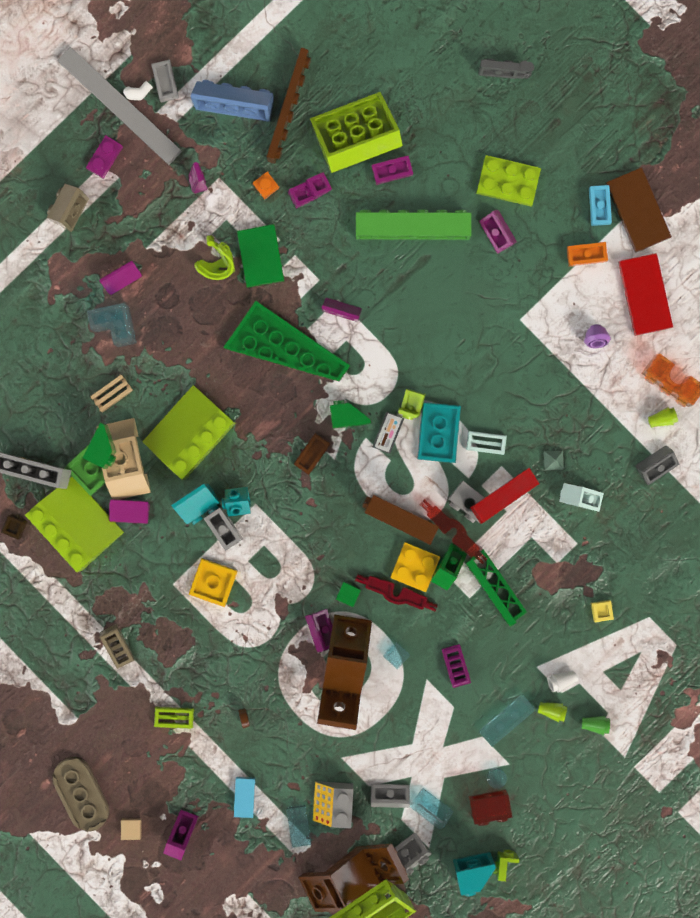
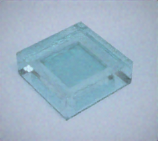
(396, 655)

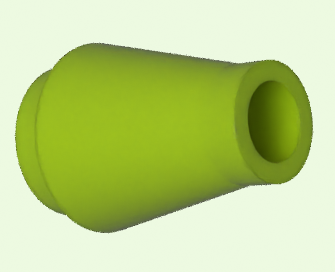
(663, 418)
(553, 710)

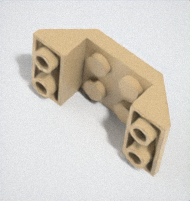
(126, 475)

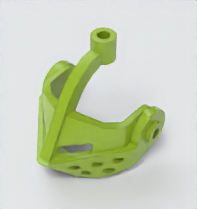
(211, 270)

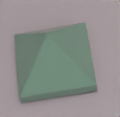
(553, 460)

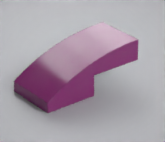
(309, 190)

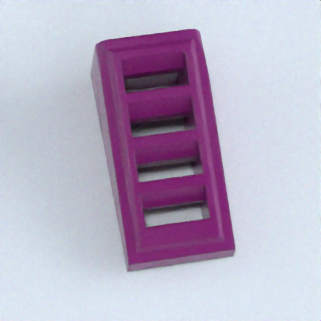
(197, 179)
(460, 682)

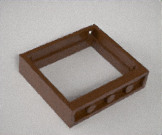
(400, 519)

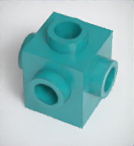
(237, 501)

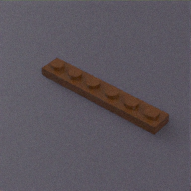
(291, 99)

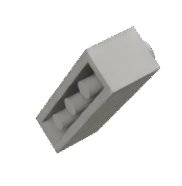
(34, 471)

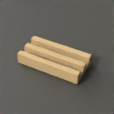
(98, 402)

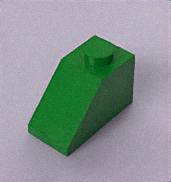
(346, 415)
(101, 448)
(449, 567)

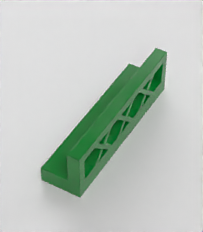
(487, 587)

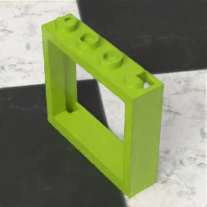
(376, 905)

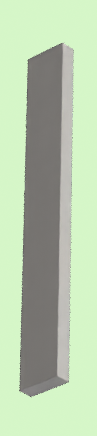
(119, 106)

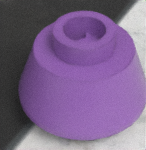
(597, 336)

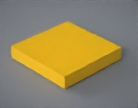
(213, 582)

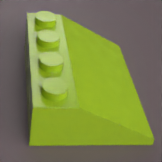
(356, 132)
(188, 433)
(74, 524)

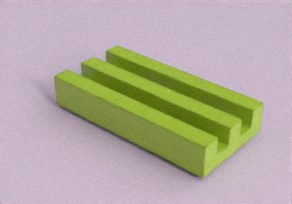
(175, 717)

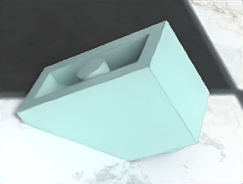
(581, 497)

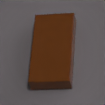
(312, 454)

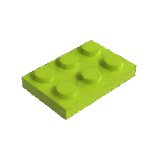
(508, 180)

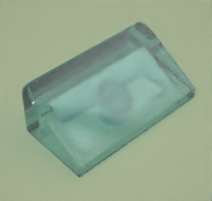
(431, 809)

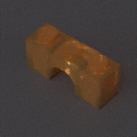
(658, 373)

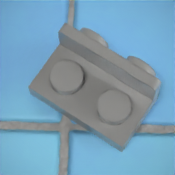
(412, 852)

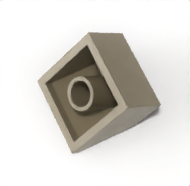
(67, 207)

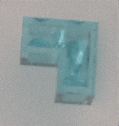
(114, 318)

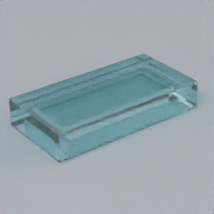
(298, 826)

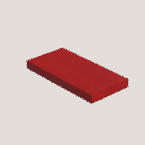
(645, 294)

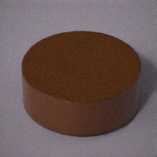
(244, 718)

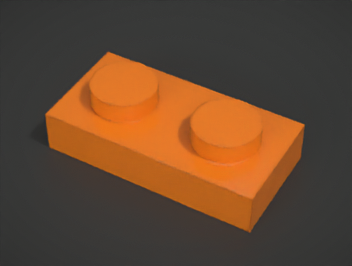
(587, 254)

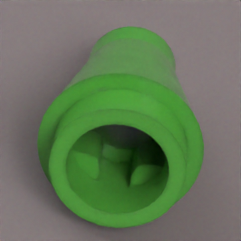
(596, 724)

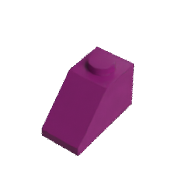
(180, 835)

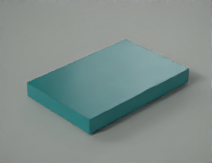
(439, 432)

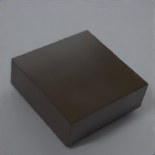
(14, 527)

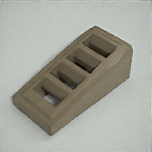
(122, 643)

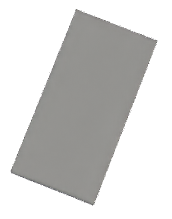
(165, 81)

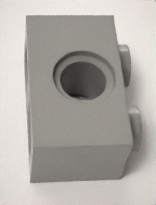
(459, 496)
(223, 528)

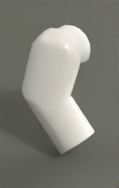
(137, 93)

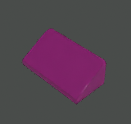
(497, 231)
(121, 277)
(341, 309)
(129, 511)
(320, 629)

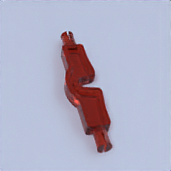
(461, 538)

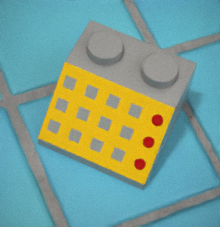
(333, 804)

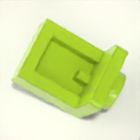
(411, 404)
(502, 861)

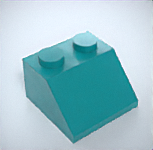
(196, 504)
(473, 872)

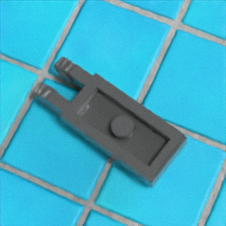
(505, 69)

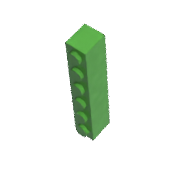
(413, 225)

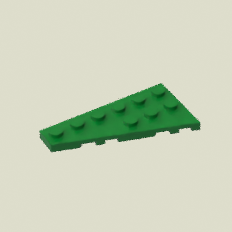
(276, 341)

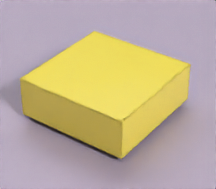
(602, 611)

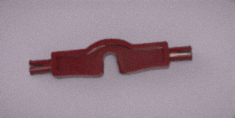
(405, 597)

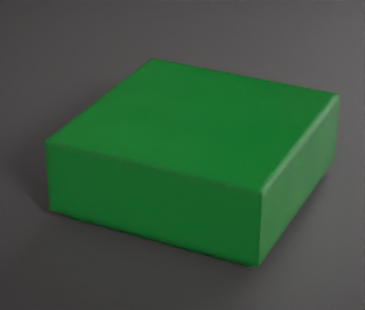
(348, 594)

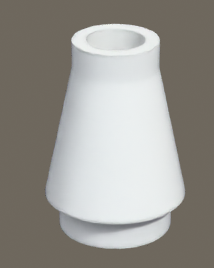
(560, 681)

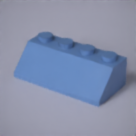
(233, 100)

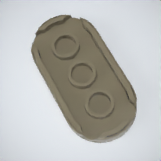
(80, 794)

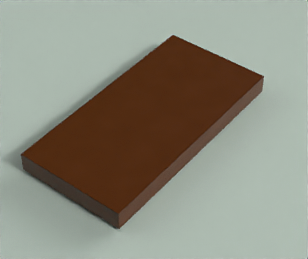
(638, 210)

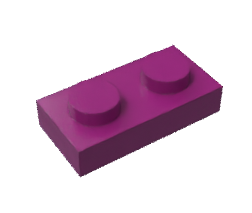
(104, 157)
(392, 170)

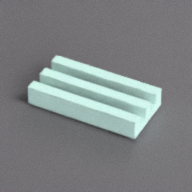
(470, 440)

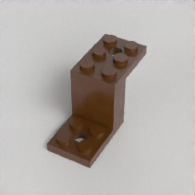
(344, 672)
(353, 877)

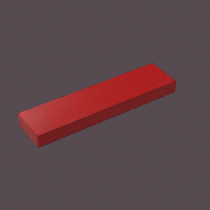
(504, 495)

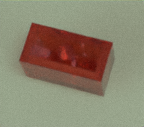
(490, 807)

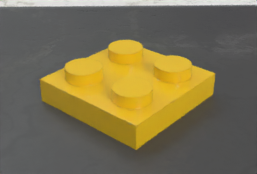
(415, 567)

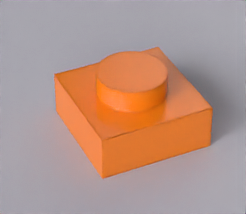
(265, 185)

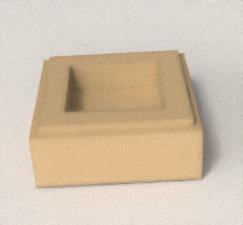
(131, 829)

